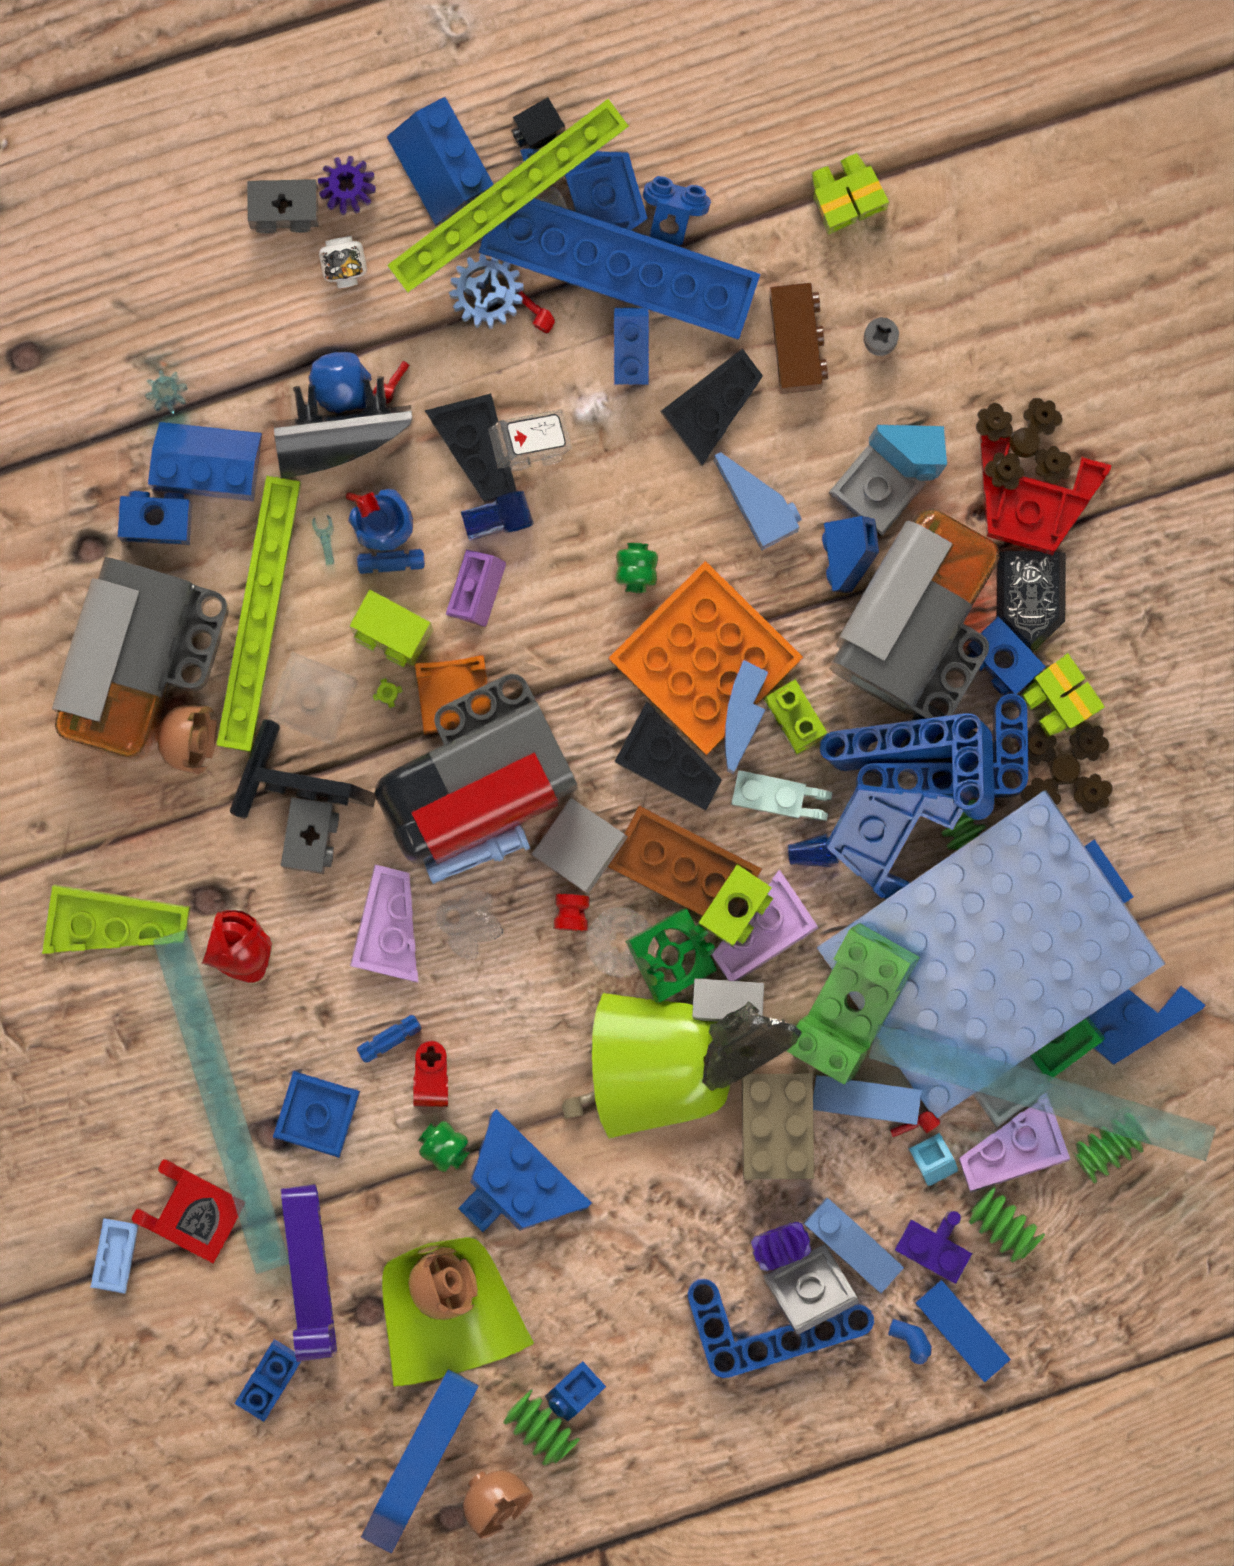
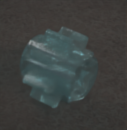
(164, 382)

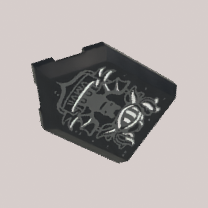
(1031, 594)

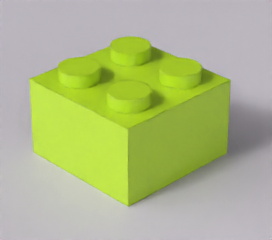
(390, 628)

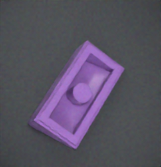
(476, 587)

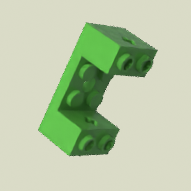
(834, 1034)

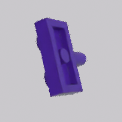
(934, 1249)

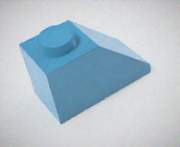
(912, 449)

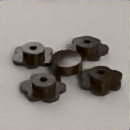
(1023, 443)
(1066, 767)

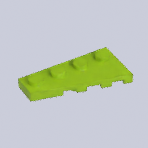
(104, 920)

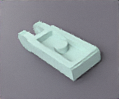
(777, 796)

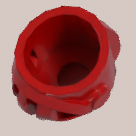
(238, 946)

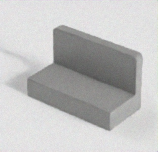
(719, 997)

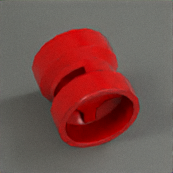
(571, 912)

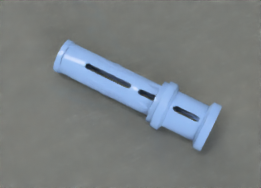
(493, 848)

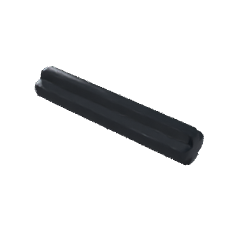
(258, 758)

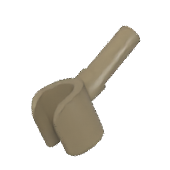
(573, 1106)

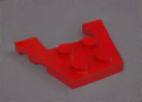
(1036, 512)

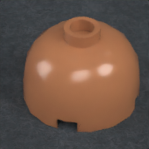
(187, 737)
(442, 1285)
(493, 1500)

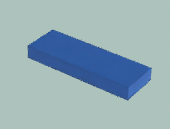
(962, 1331)

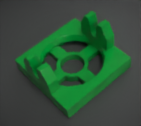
(648, 964)

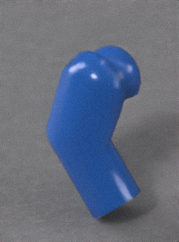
(915, 1338)

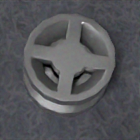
(878, 345)

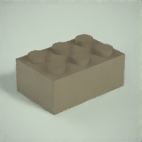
(778, 1126)

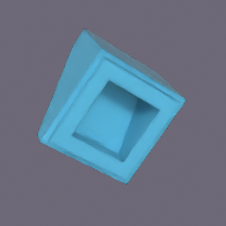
(934, 1159)

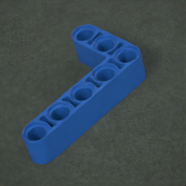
(922, 748)
(1002, 763)
(770, 1338)
(419, 1461)

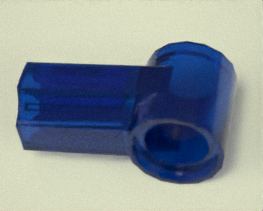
(506, 514)

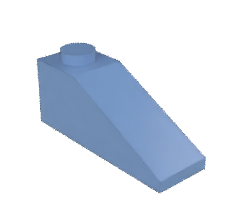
(760, 505)
(853, 1245)

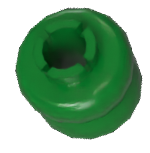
(636, 567)
(443, 1146)

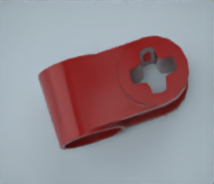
(430, 1082)

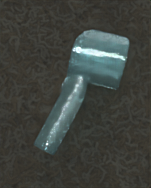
(325, 538)

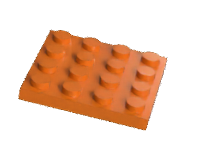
(693, 651)

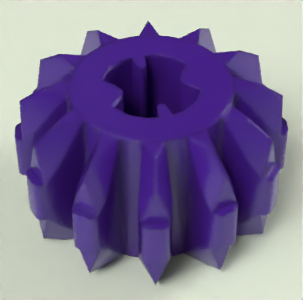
(344, 172)
(781, 1246)

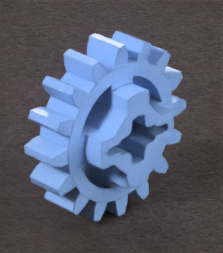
(501, 294)

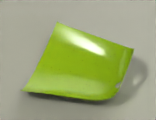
(649, 1065)
(428, 1347)

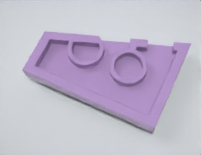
(386, 927)
(775, 931)
(1017, 1149)

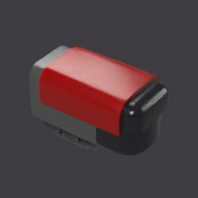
(481, 781)

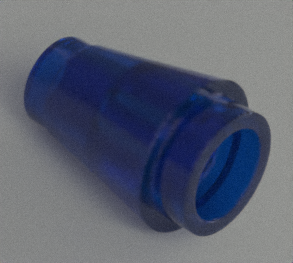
(812, 852)

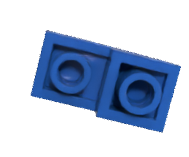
(268, 1380)

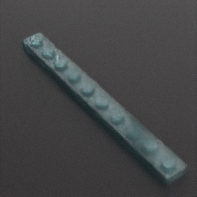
(1042, 1092)
(221, 1101)

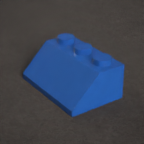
(439, 160)
(205, 461)

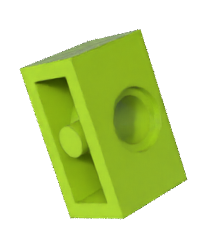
(738, 885)

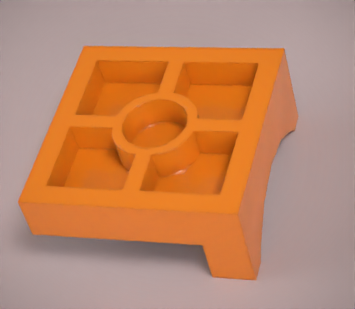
(445, 682)

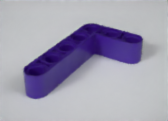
(309, 1274)

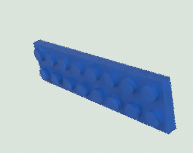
(625, 266)

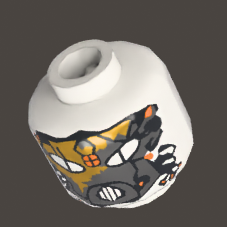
(342, 261)

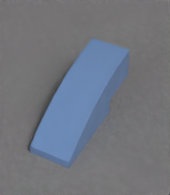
(742, 713)
(867, 1100)

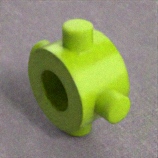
(387, 693)

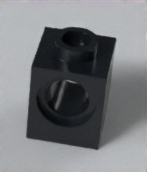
(537, 125)

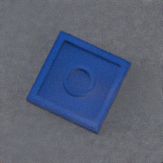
(316, 1114)

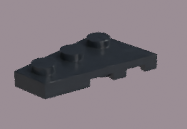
(711, 404)
(466, 434)
(311, 787)

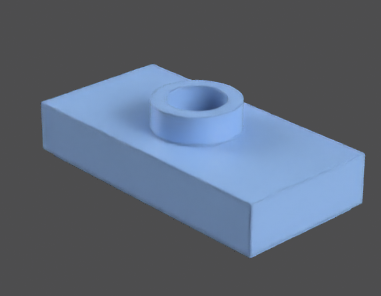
(114, 1255)

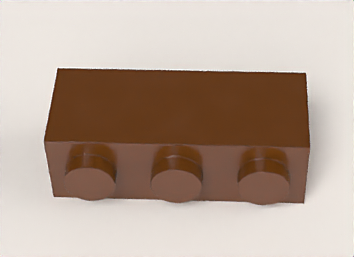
(797, 338)

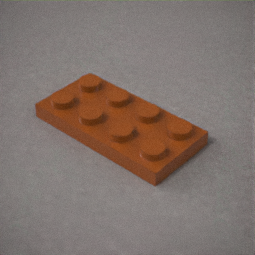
(677, 863)

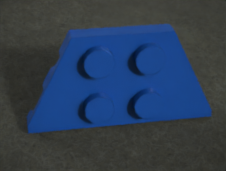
(522, 1178)

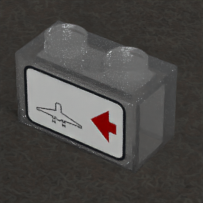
(530, 440)

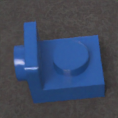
(574, 1392)

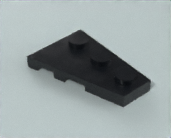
(666, 760)

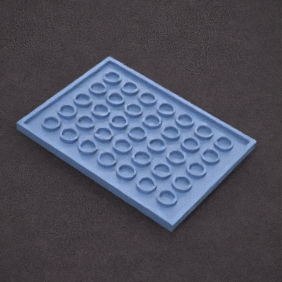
(1010, 944)

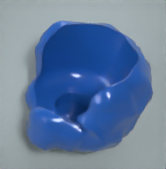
(339, 381)
(386, 527)

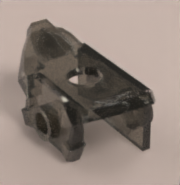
(743, 1044)

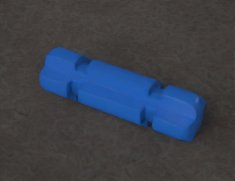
(391, 561)
(389, 1038)

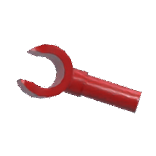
(544, 320)
(393, 382)
(365, 503)
(926, 1120)

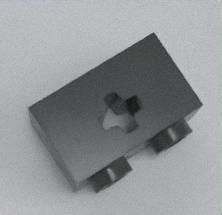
(266, 197)
(301, 817)

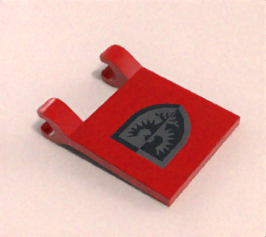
(195, 1216)

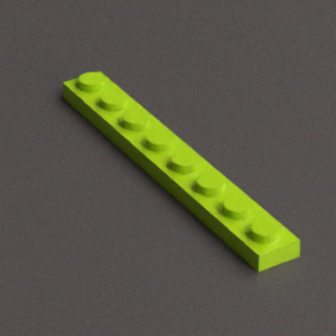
(508, 195)
(258, 614)

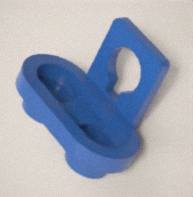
(674, 201)

